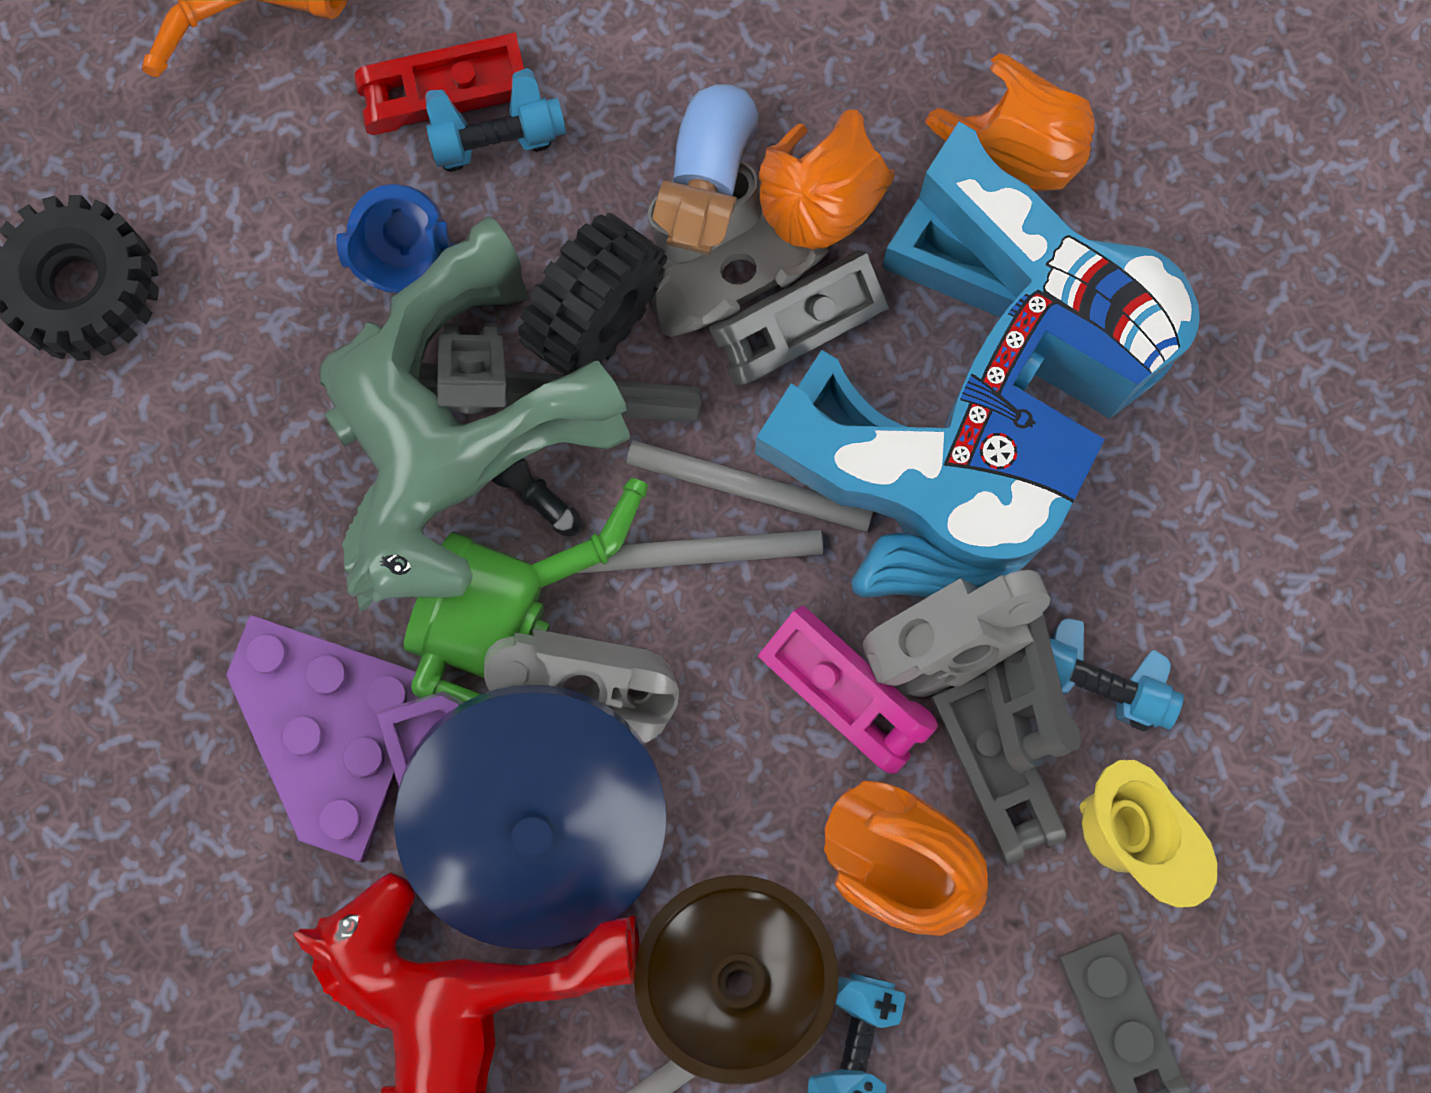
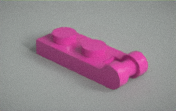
(846, 691)

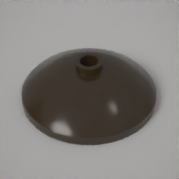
(724, 930)

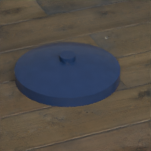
(530, 817)

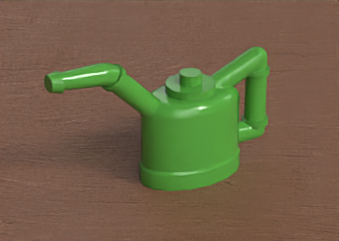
(500, 600)

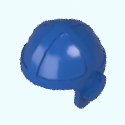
(392, 237)

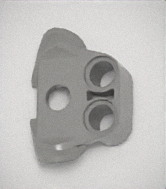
(693, 284)

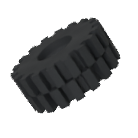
(50, 242)
(592, 294)

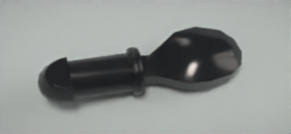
(564, 519)

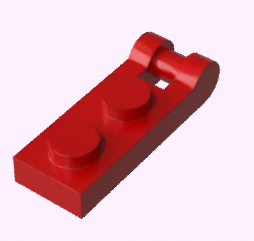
(469, 73)

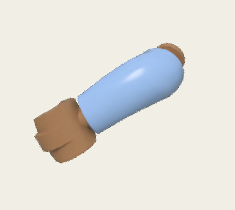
(707, 160)

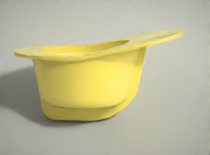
(1145, 831)

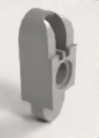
(956, 633)
(615, 668)

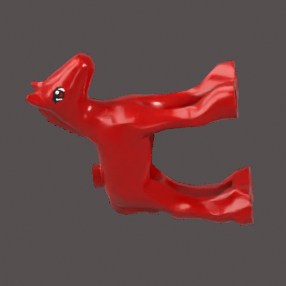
(446, 1008)

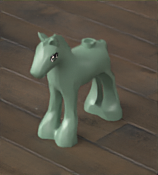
(420, 447)

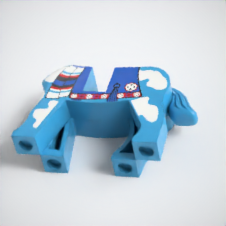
(1004, 465)

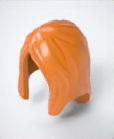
(1033, 130)
(827, 190)
(904, 860)

